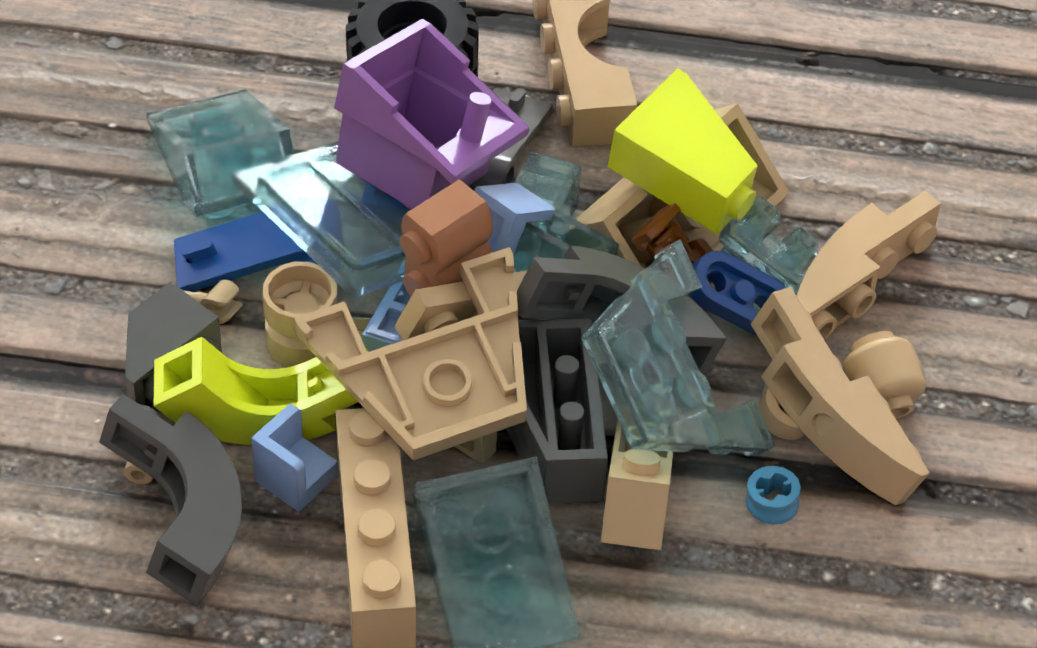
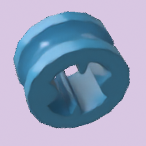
(783, 506)

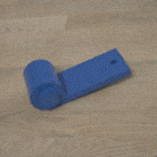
(233, 251)

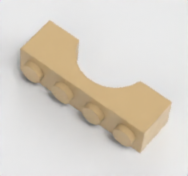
(592, 92)
(375, 533)

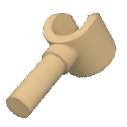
(220, 300)

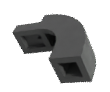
(590, 281)
(201, 486)

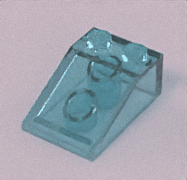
(213, 140)
(496, 558)

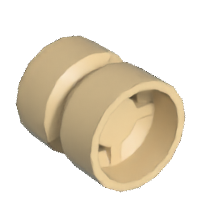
(289, 293)

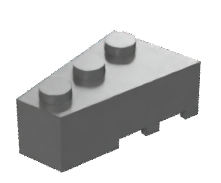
(562, 411)

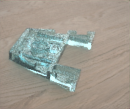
(653, 375)

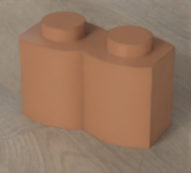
(443, 235)

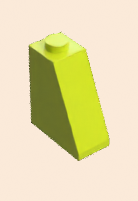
(685, 155)

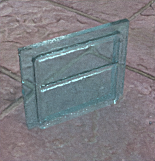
(332, 217)

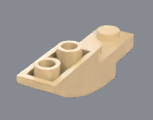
(861, 252)
(837, 414)

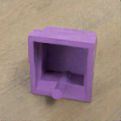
(419, 117)

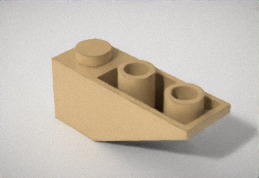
(636, 495)

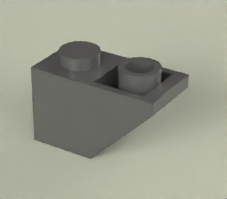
(158, 327)

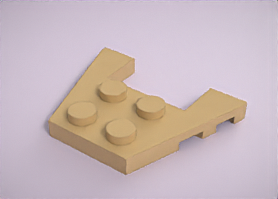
(439, 383)

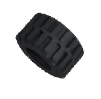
(381, 19)

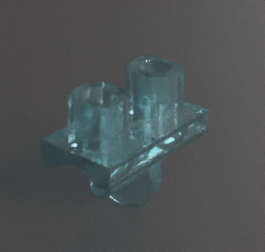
(755, 245)

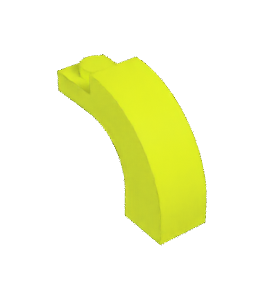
(242, 399)

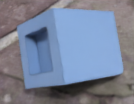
(510, 210)
(290, 463)

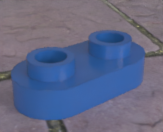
(735, 290)

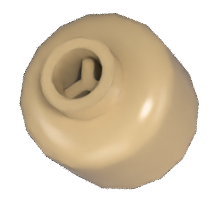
(891, 367)

